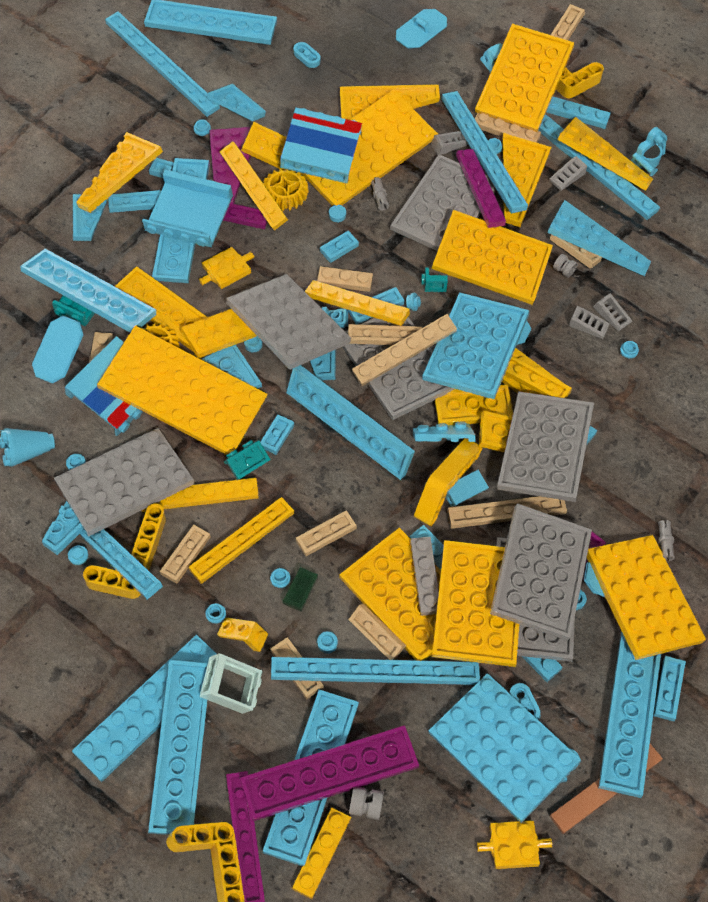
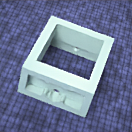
(213, 678)

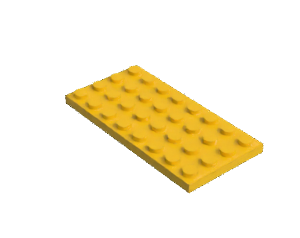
(387, 138)
(182, 391)

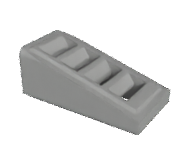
(440, 147)
(576, 166)
(617, 309)
(591, 318)

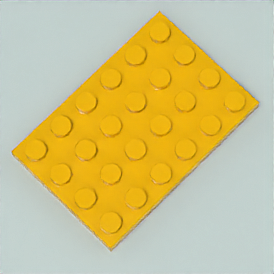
(524, 77)
(492, 257)
(388, 588)
(645, 597)
(464, 605)

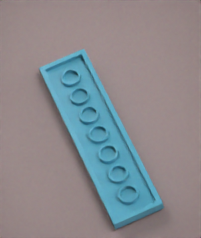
(211, 21)
(174, 256)
(88, 290)
(350, 422)
(135, 718)
(629, 723)
(326, 728)
(179, 748)

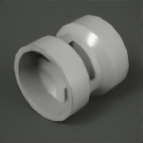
(565, 265)

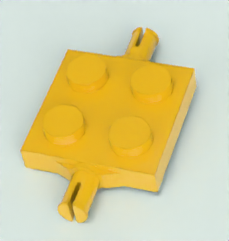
(226, 268)
(514, 845)

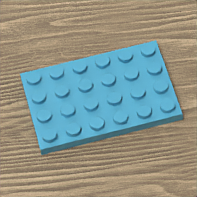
(480, 349)
(504, 747)

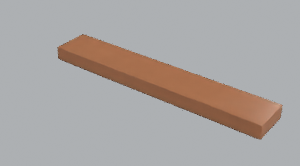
(591, 799)

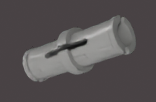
(379, 194)
(666, 540)

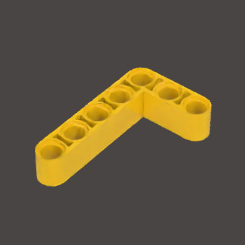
(575, 83)
(444, 479)
(143, 541)
(217, 846)

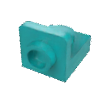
(434, 283)

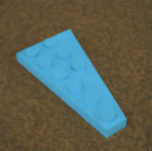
(585, 233)

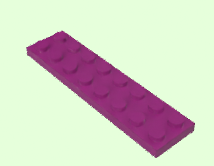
(329, 773)

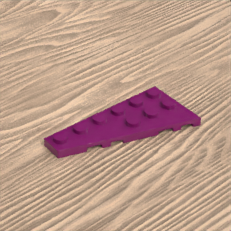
(221, 170)

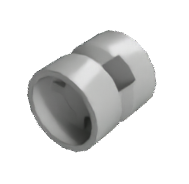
(366, 803)

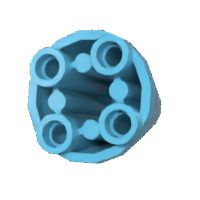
(24, 445)

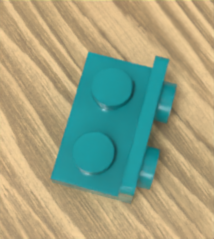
(72, 310)
(247, 460)

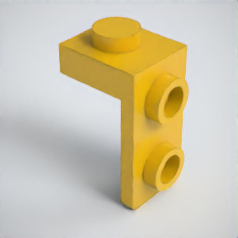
(244, 631)

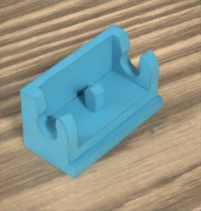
(466, 488)

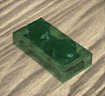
(300, 589)

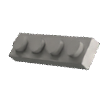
(425, 575)

